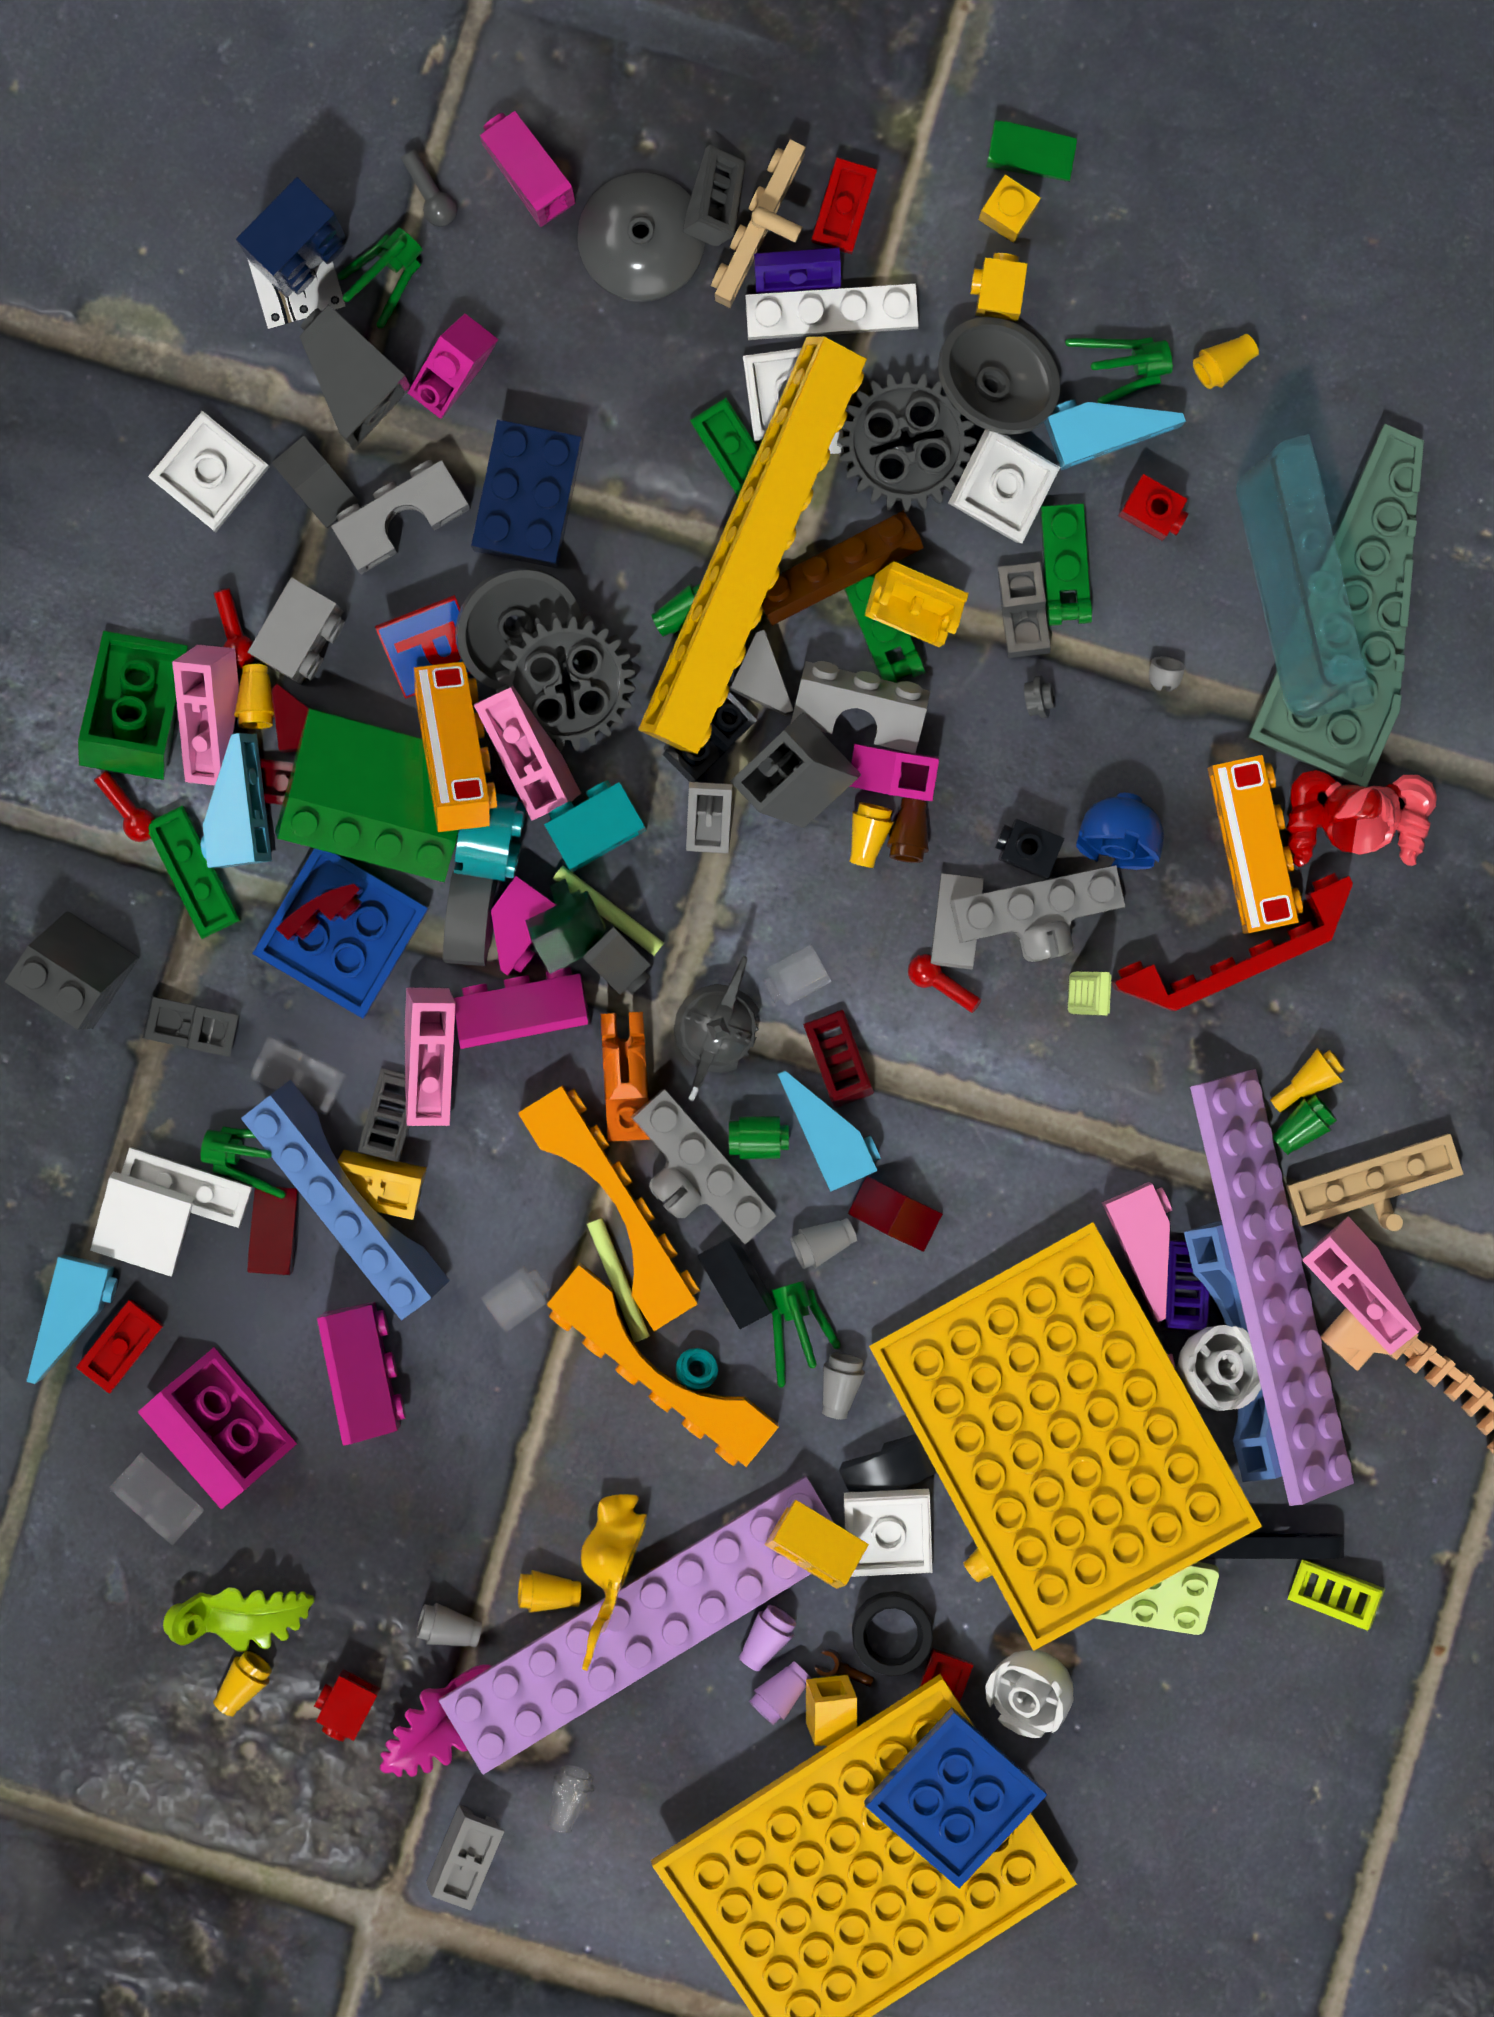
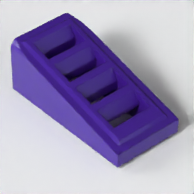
(1200, 1303)

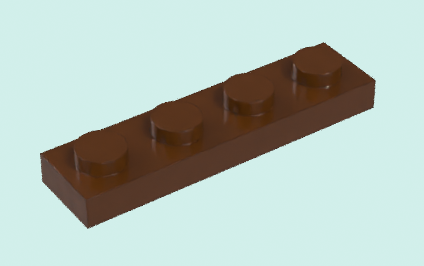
(841, 567)

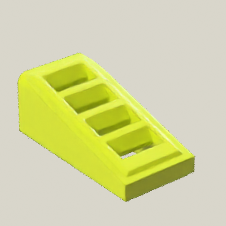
(1358, 1585)

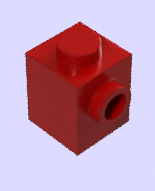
(1155, 508)
(345, 1705)

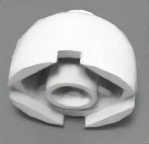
(1219, 1368)
(1030, 1692)

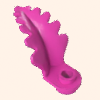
(429, 1732)

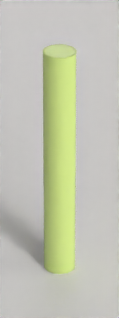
(613, 913)
(618, 1280)

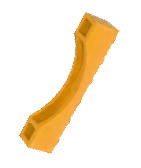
(657, 1283)
(730, 1421)

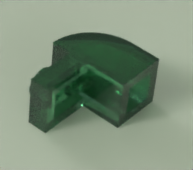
(567, 929)

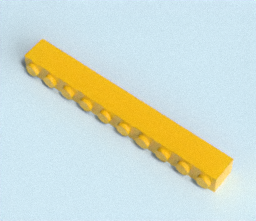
(753, 544)

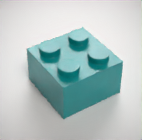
(594, 826)

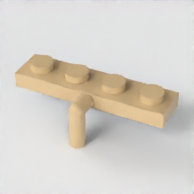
(764, 218)
(1375, 1182)

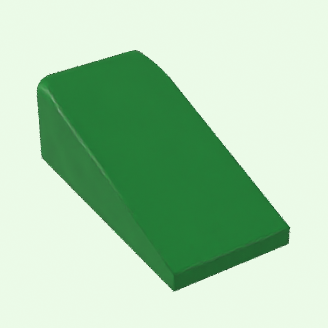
(1031, 151)

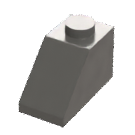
(618, 962)

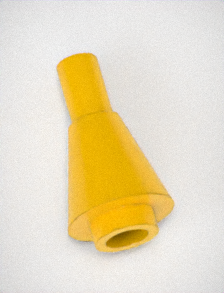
(1317, 1074)

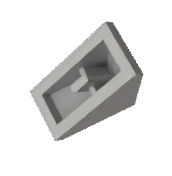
(761, 679)
(708, 817)

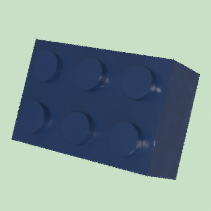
(293, 238)
(527, 493)

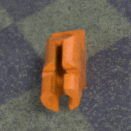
(624, 1076)

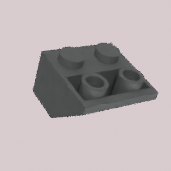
(796, 774)

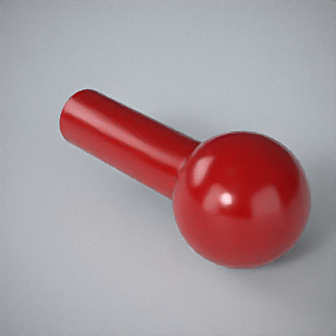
(232, 628)
(136, 819)
(927, 975)

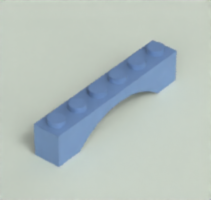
(391, 1261)
(1214, 1268)

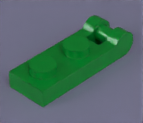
(1065, 562)
(883, 638)

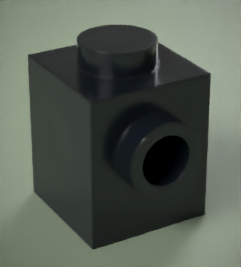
(1029, 848)

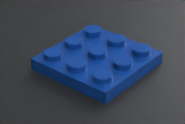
(347, 957)
(955, 1798)

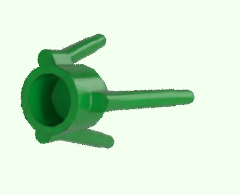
(394, 252)
(1148, 359)
(223, 1149)
(793, 1304)

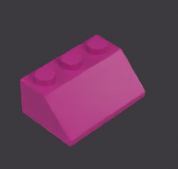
(521, 1008)
(360, 1372)
(217, 1428)

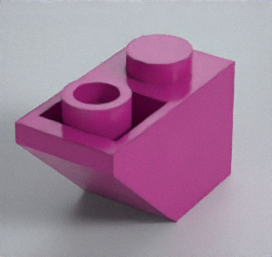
(452, 365)
(895, 772)
(509, 924)

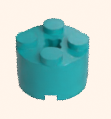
(490, 849)

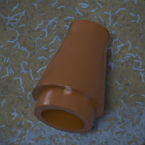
(909, 834)

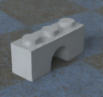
(365, 529)
(896, 707)

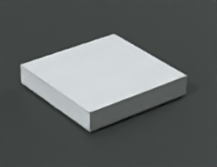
(765, 381)
(209, 471)
(1004, 485)
(142, 1223)
(894, 1527)

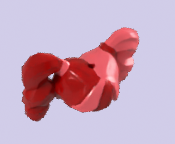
(1359, 816)

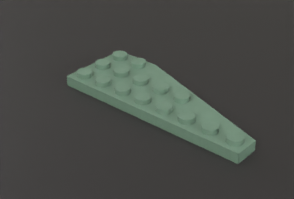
(1377, 570)

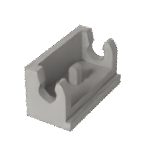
(464, 1858)

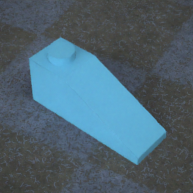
(1099, 429)
(236, 815)
(834, 1142)
(73, 1302)

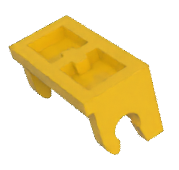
(915, 603)
(383, 1183)
(816, 1544)

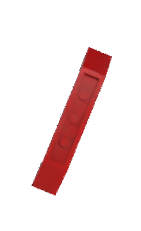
(1326, 905)

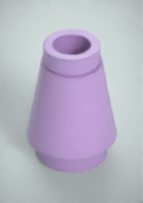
(767, 1637)
(780, 1693)

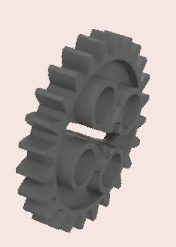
(895, 404)
(602, 674)

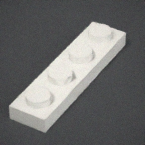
(831, 311)

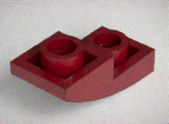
(334, 903)

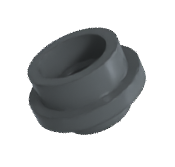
(1039, 697)

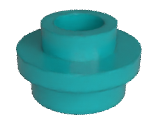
(705, 1361)

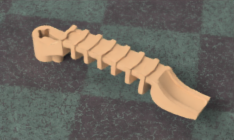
(1356, 1345)

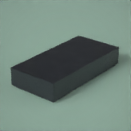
(737, 1282)

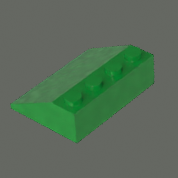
(364, 797)

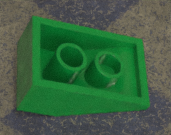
(130, 706)

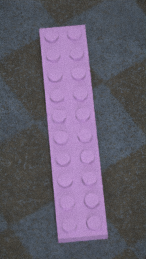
(1272, 1286)
(650, 1625)

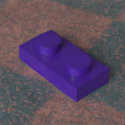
(797, 270)

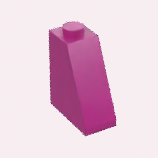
(527, 167)

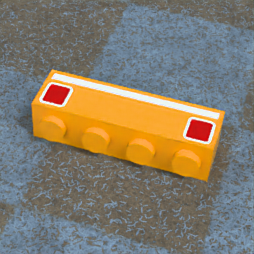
(452, 746)
(1254, 844)

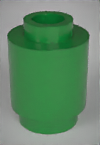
(758, 1137)

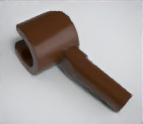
(843, 1669)

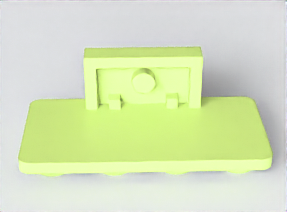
(1174, 1604)

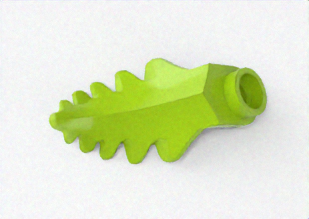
(237, 1618)

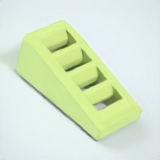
(1089, 993)

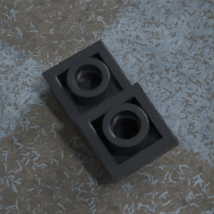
(728, 726)
(893, 1468)

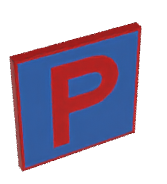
(420, 640)

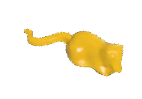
(609, 1555)

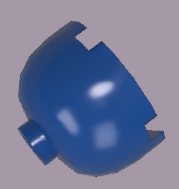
(1122, 830)

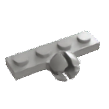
(1039, 911)
(698, 1171)

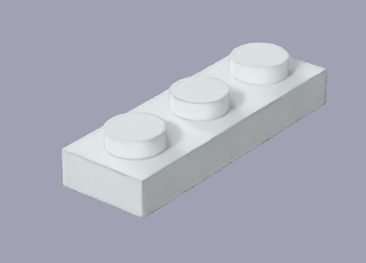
(214, 1195)

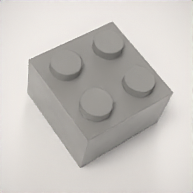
(297, 632)

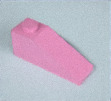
(206, 708)
(527, 753)
(428, 1055)
(1144, 1236)
(1364, 1284)

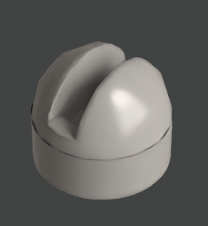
(1166, 672)

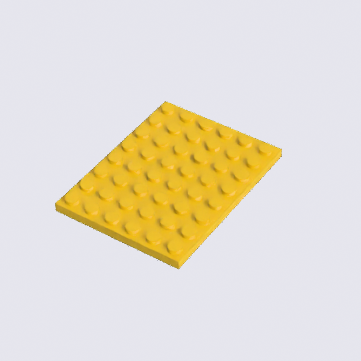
(1065, 1436)
(825, 1903)

